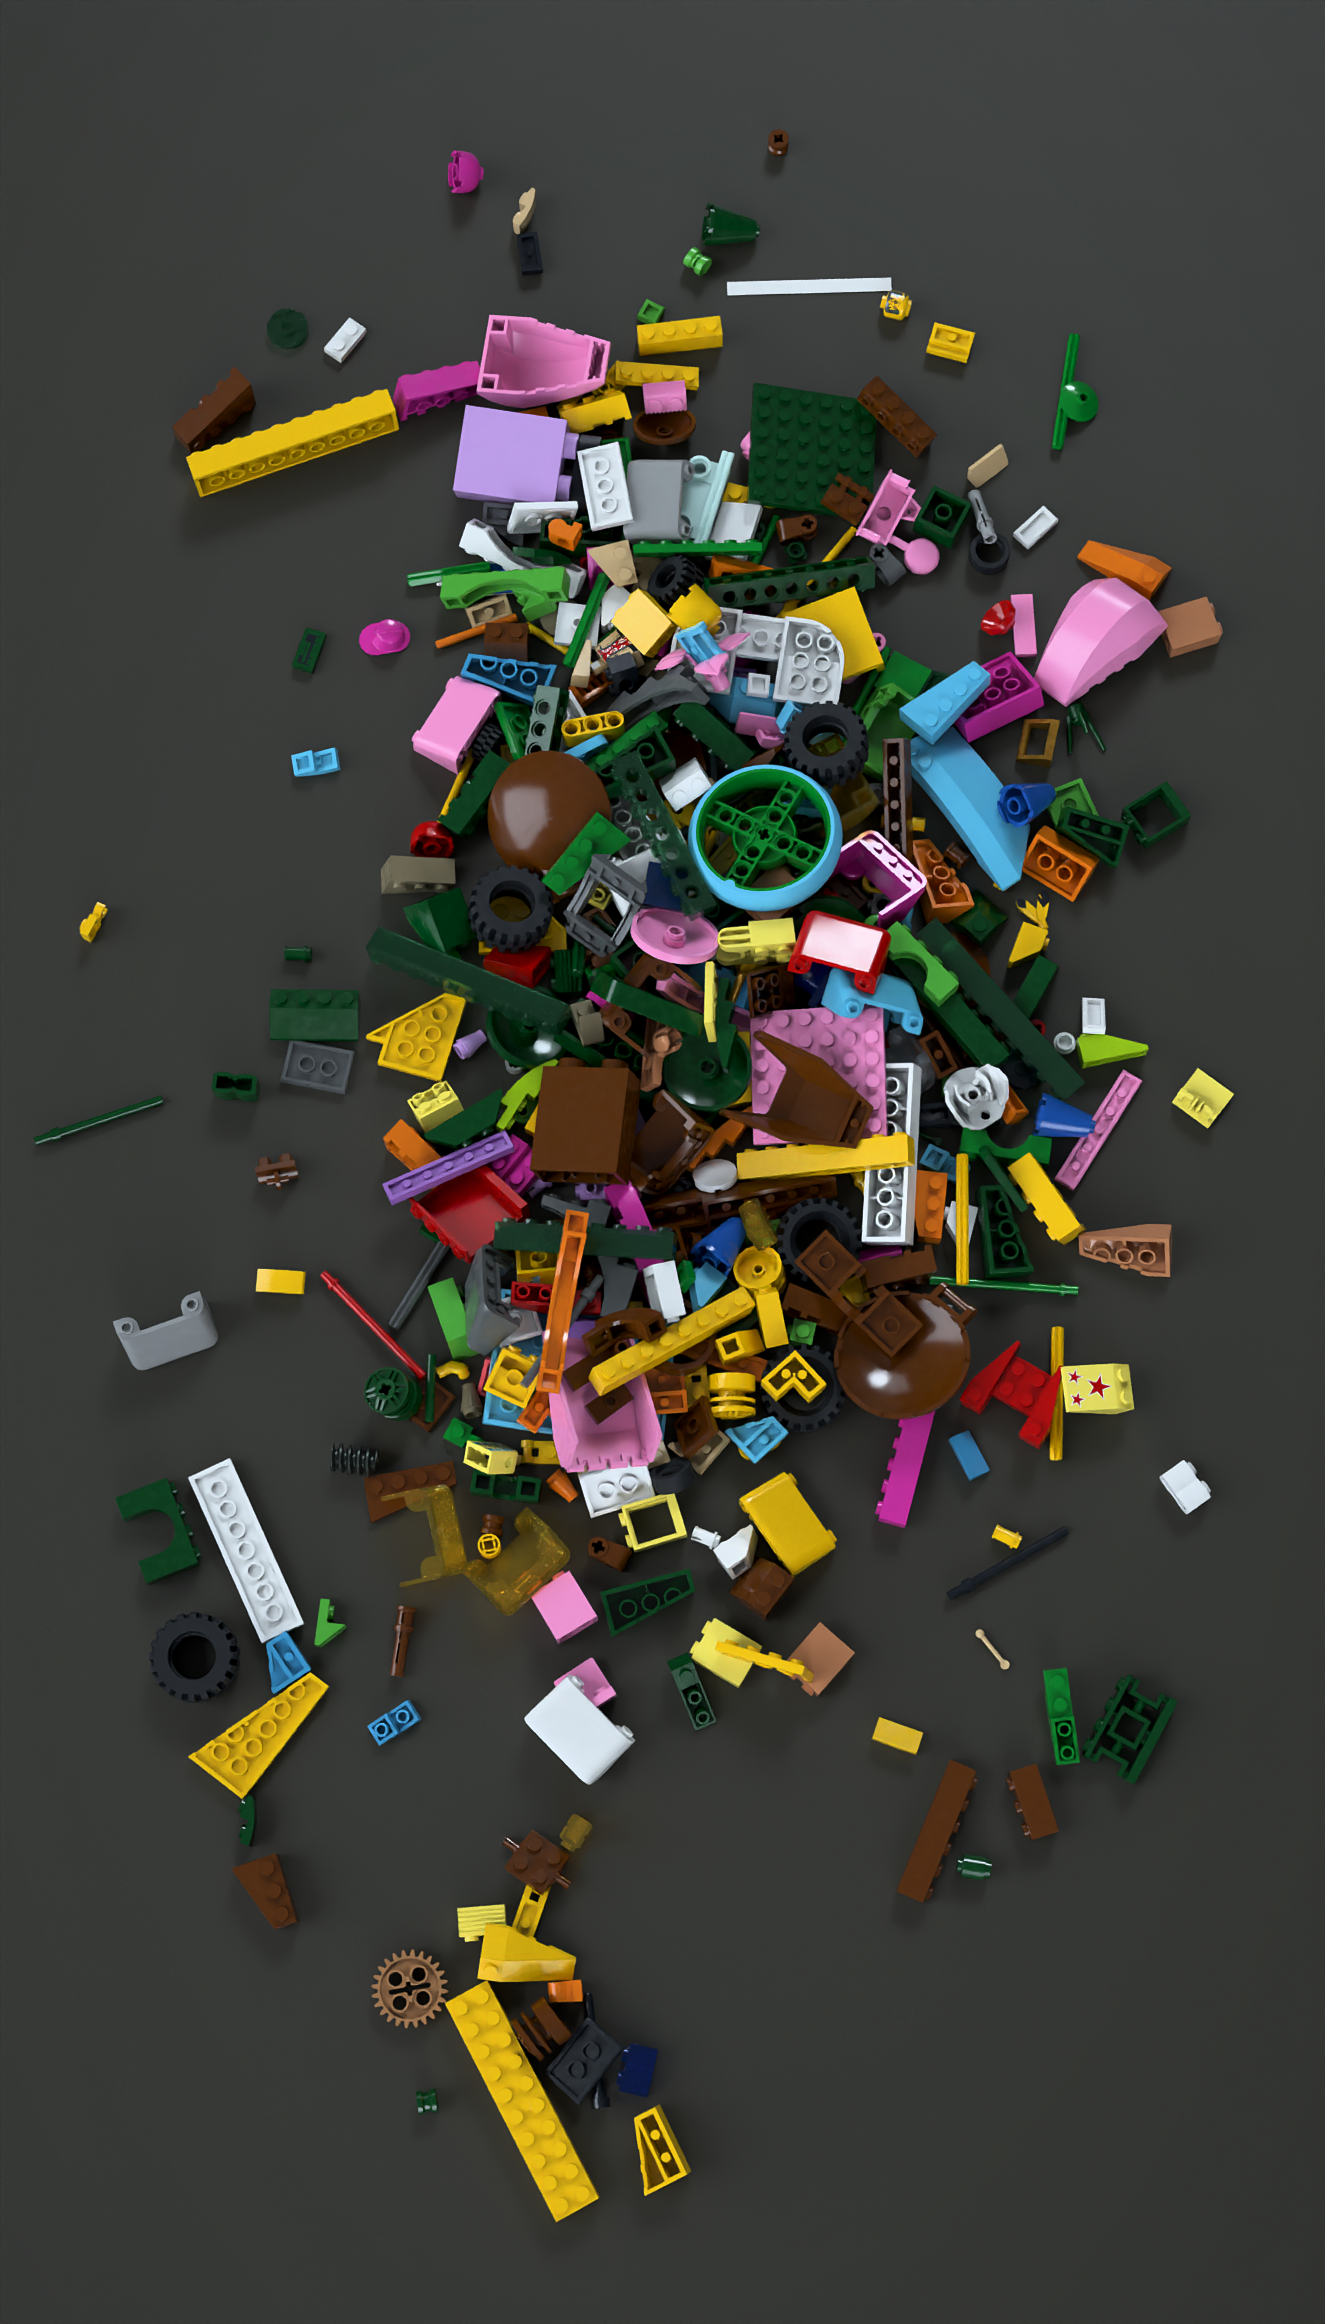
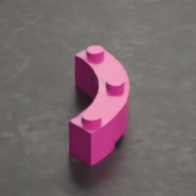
(630, 1212)

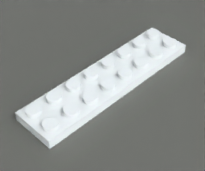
(246, 1550)

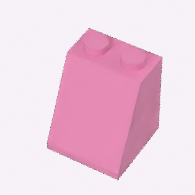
(564, 1607)

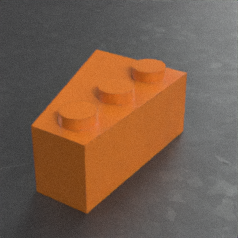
(409, 1147)
(929, 1206)

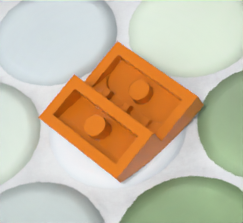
(667, 1392)

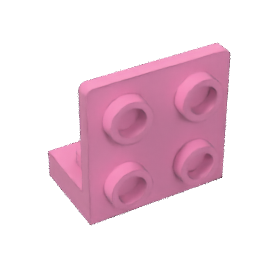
(595, 1684)

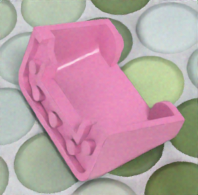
(455, 722)

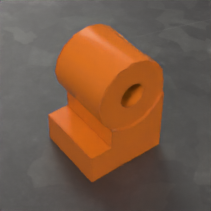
(564, 534)
(565, 1991)

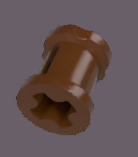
(957, 855)

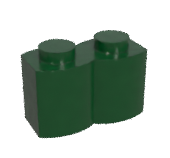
(242, 1086)

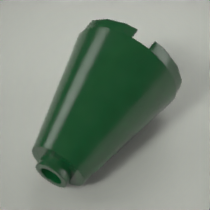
(727, 226)

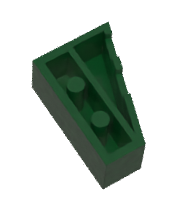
(1094, 833)

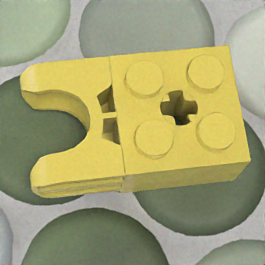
(757, 943)

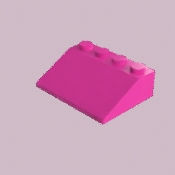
(1007, 698)

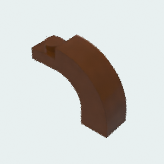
(622, 1325)

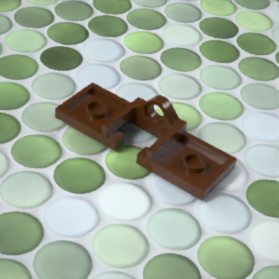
(885, 1321)

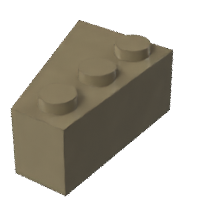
(417, 874)

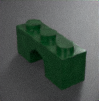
(500, 1487)

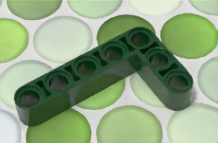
(647, 1004)

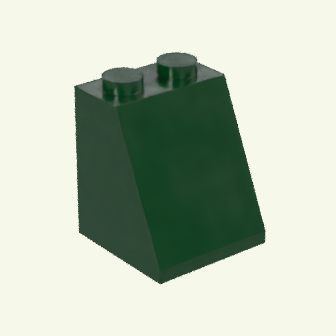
(442, 920)

